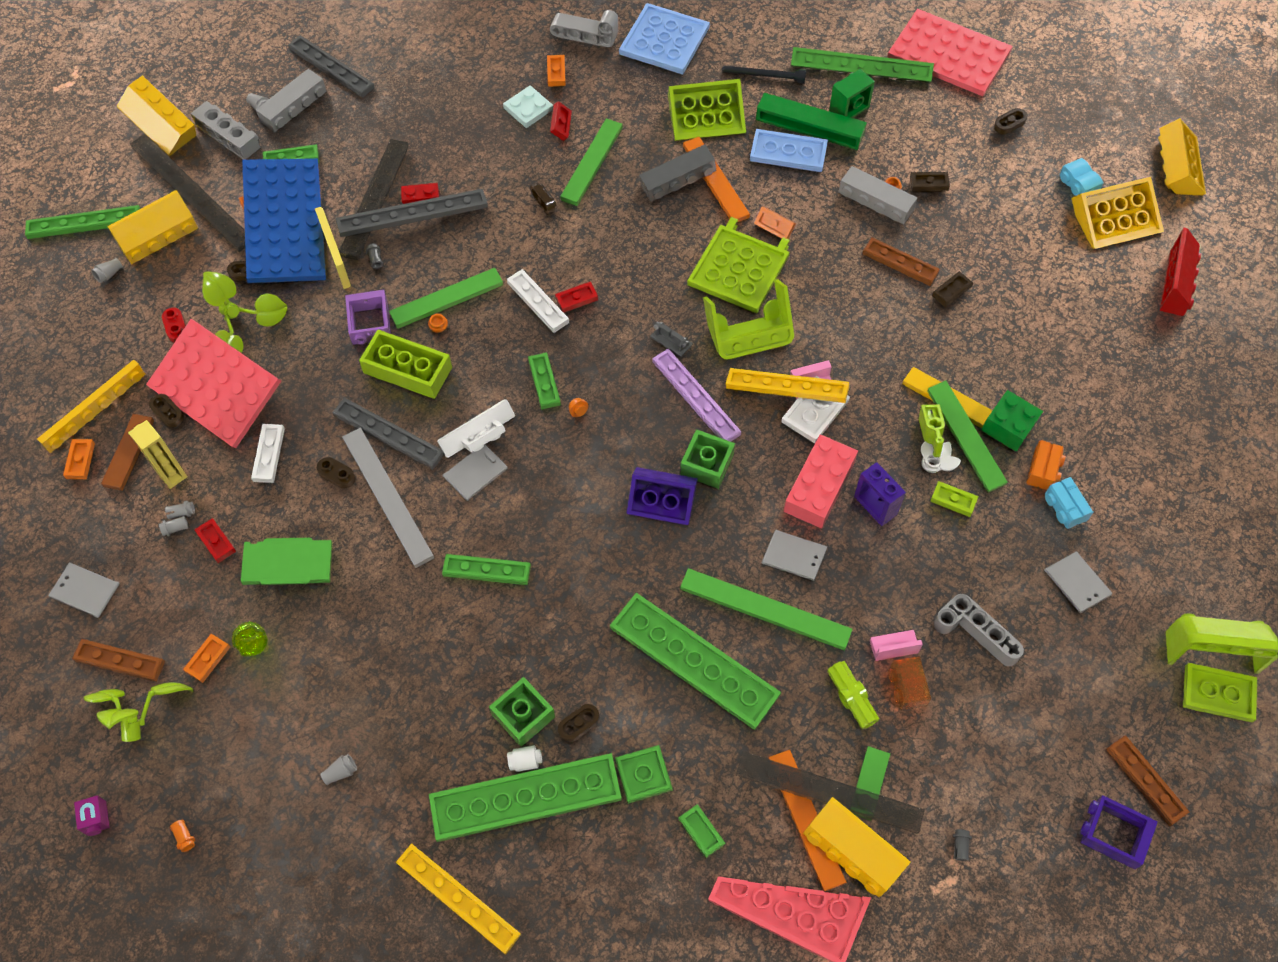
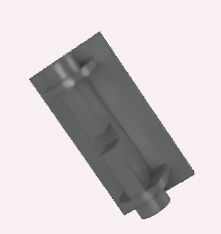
(670, 339)

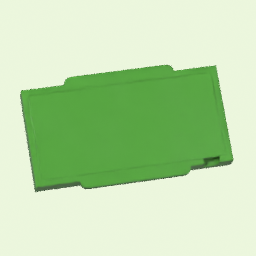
(287, 561)

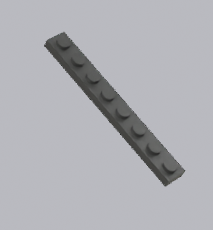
(411, 212)

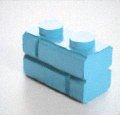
(1068, 503)

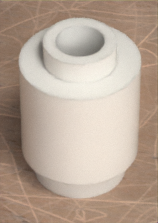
(524, 758)

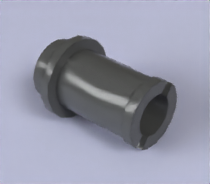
(373, 252)
(961, 846)

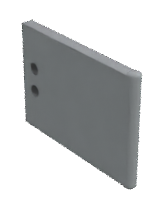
(475, 472)
(794, 555)
(1078, 582)
(84, 590)

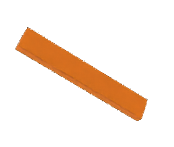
(721, 187)
(803, 813)

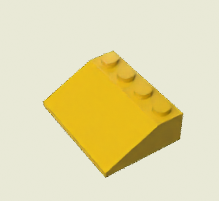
(1118, 213)

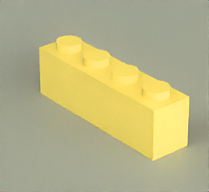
(158, 454)

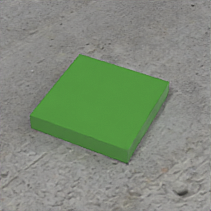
(643, 774)

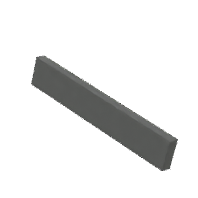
(331, 66)
(388, 433)

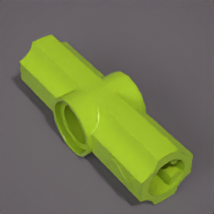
(853, 695)

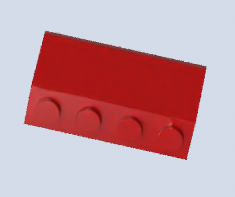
(1180, 274)

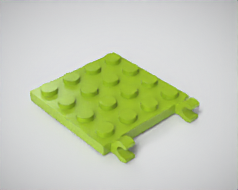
(739, 267)

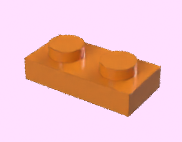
(556, 70)
(774, 223)
(79, 459)
(206, 658)

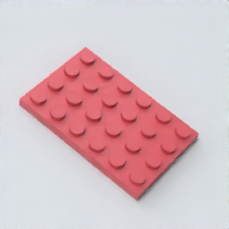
(957, 52)
(214, 383)

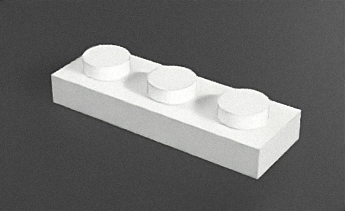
(268, 453)

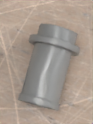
(184, 509)
(173, 526)

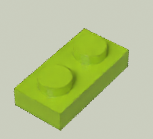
(954, 499)

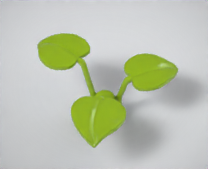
(219, 288)
(128, 717)

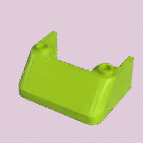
(755, 335)
(1222, 636)

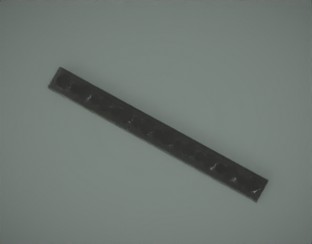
(190, 191)

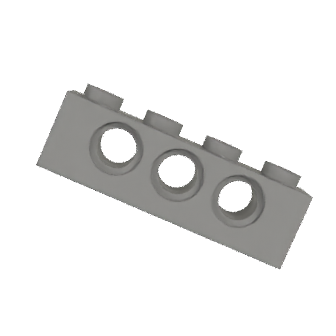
(226, 130)

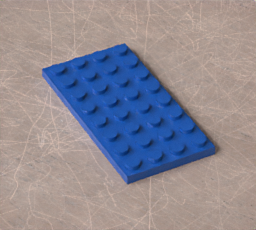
(281, 220)

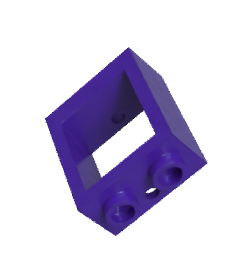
(877, 496)
(1143, 838)

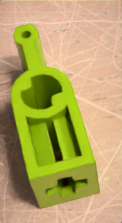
(932, 427)

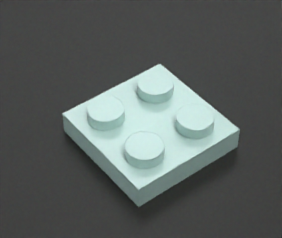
(528, 106)

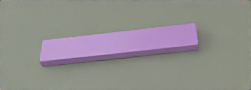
(696, 396)

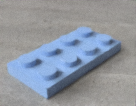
(788, 150)

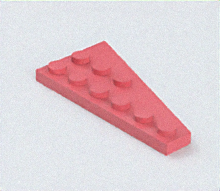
(806, 917)

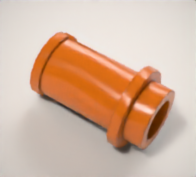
(184, 840)

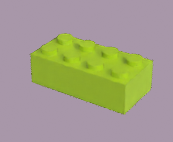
(406, 364)

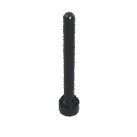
(798, 76)

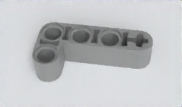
(587, 30)
(979, 632)

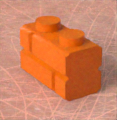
(1045, 465)

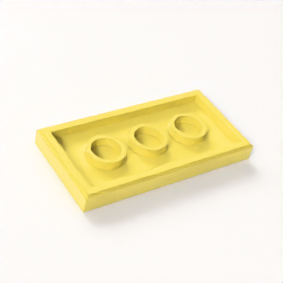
(333, 247)

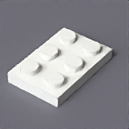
(812, 416)

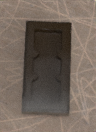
(952, 289)

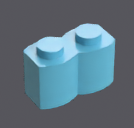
(1080, 177)

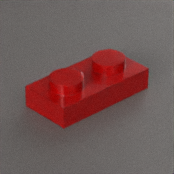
(560, 121)
(419, 192)
(576, 297)
(215, 540)

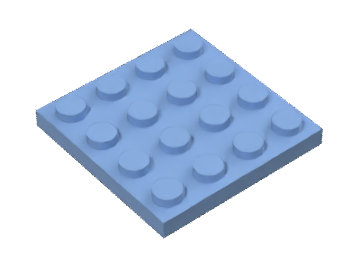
(664, 38)

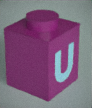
(91, 815)

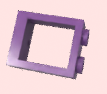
(357, 303)

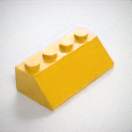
(156, 116)
(1181, 159)
(153, 227)
(856, 848)

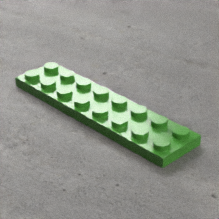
(695, 661)
(524, 797)

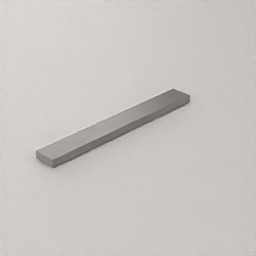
(388, 498)

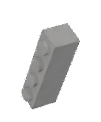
(291, 100)
(877, 195)

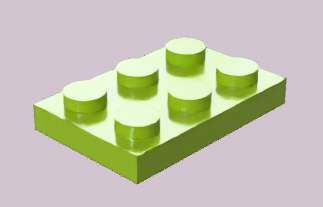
(1220, 692)

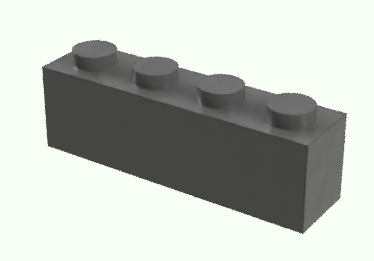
(677, 173)

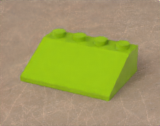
(706, 109)

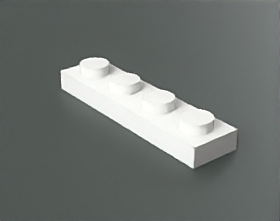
(538, 301)

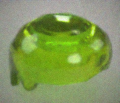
(249, 639)

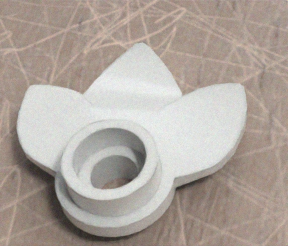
(944, 462)

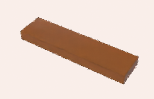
(901, 261)
(124, 457)
(118, 660)
(1147, 780)

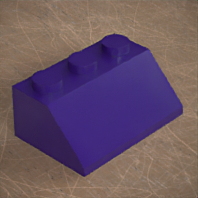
(661, 496)

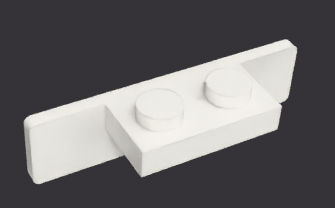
(478, 431)

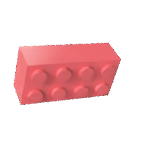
(820, 481)

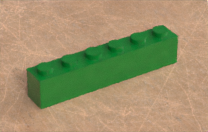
(811, 121)

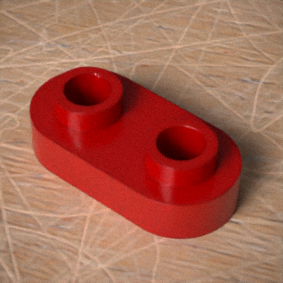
(173, 321)

